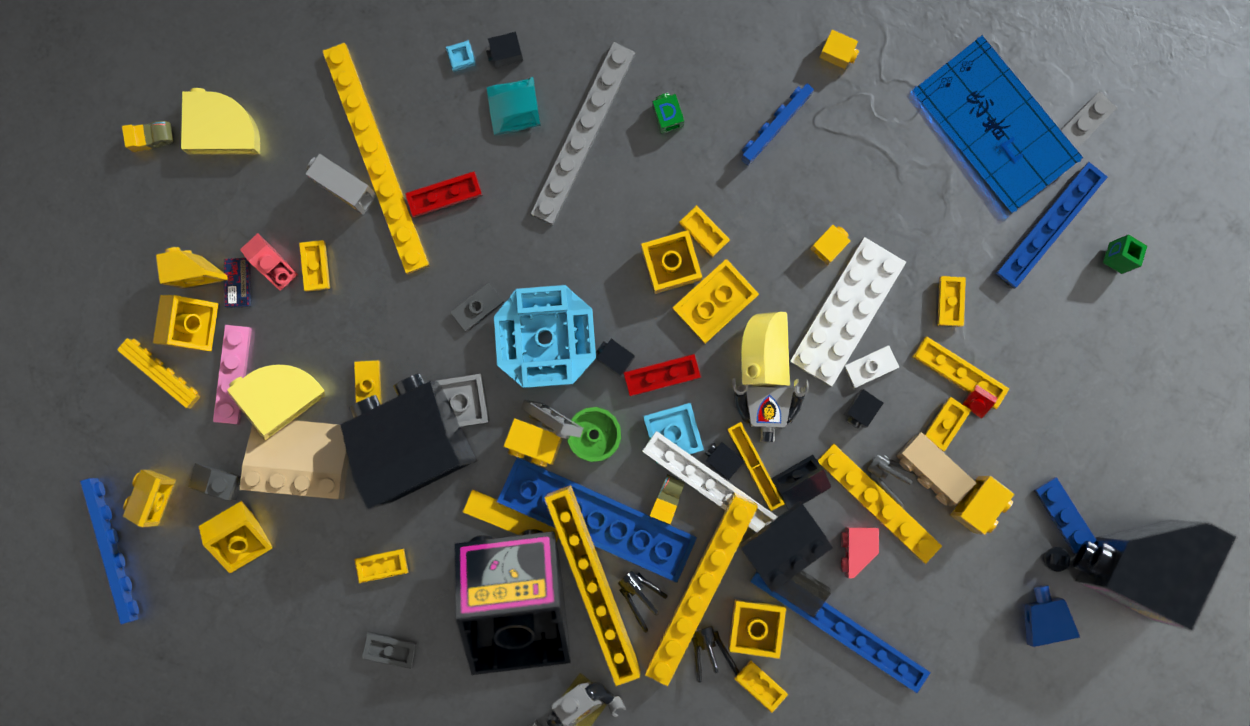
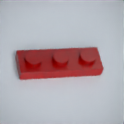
(443, 194)
(662, 375)

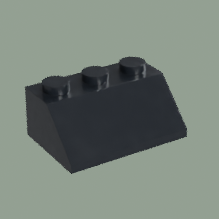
(786, 546)

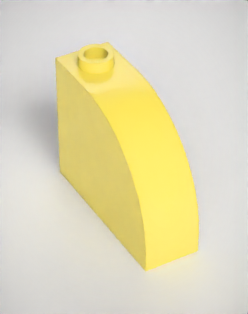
(216, 125)
(766, 351)
(275, 396)

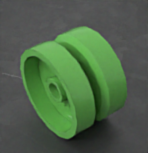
(609, 435)

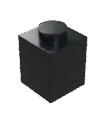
(504, 50)
(614, 356)
(863, 409)
(723, 460)

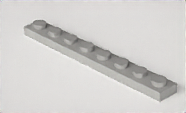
(583, 133)

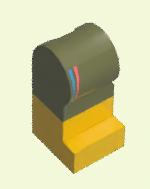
(147, 136)
(667, 499)

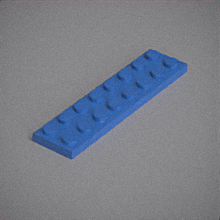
(609, 522)

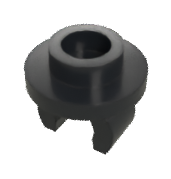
(1057, 559)

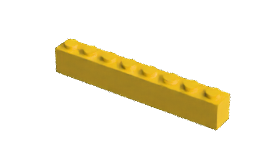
(593, 585)
(701, 588)

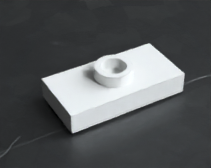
(871, 366)

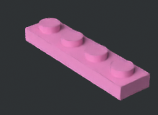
(232, 365)

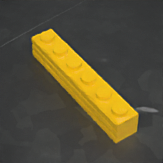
(157, 372)
(755, 466)

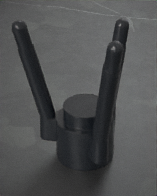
(632, 584)
(706, 639)

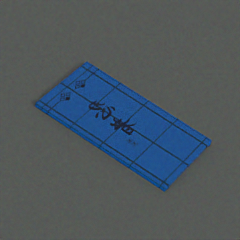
(997, 124)

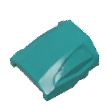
(513, 106)

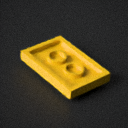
(715, 301)

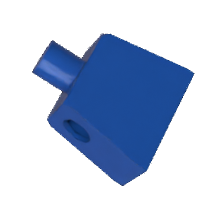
(1048, 619)

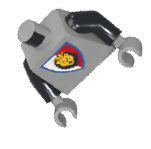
(768, 406)
(581, 703)

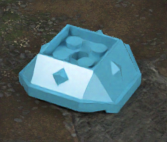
(539, 311)

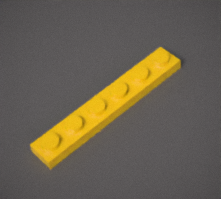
(879, 504)

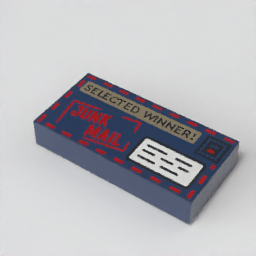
(238, 285)

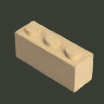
(935, 470)

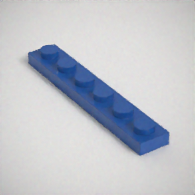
(1051, 225)
(107, 541)

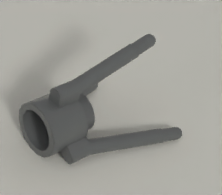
(882, 467)

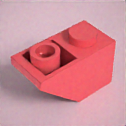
(268, 262)
(860, 549)

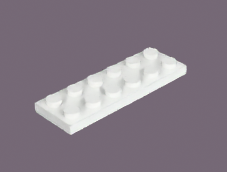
(847, 312)

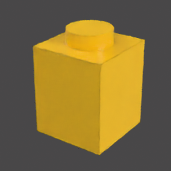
(839, 49)
(831, 244)

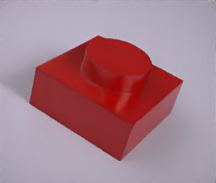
(979, 401)

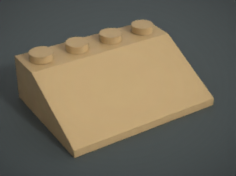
(297, 461)

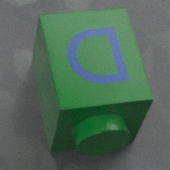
(668, 112)
(1125, 254)

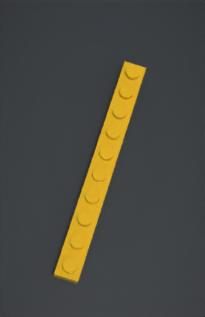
(376, 158)

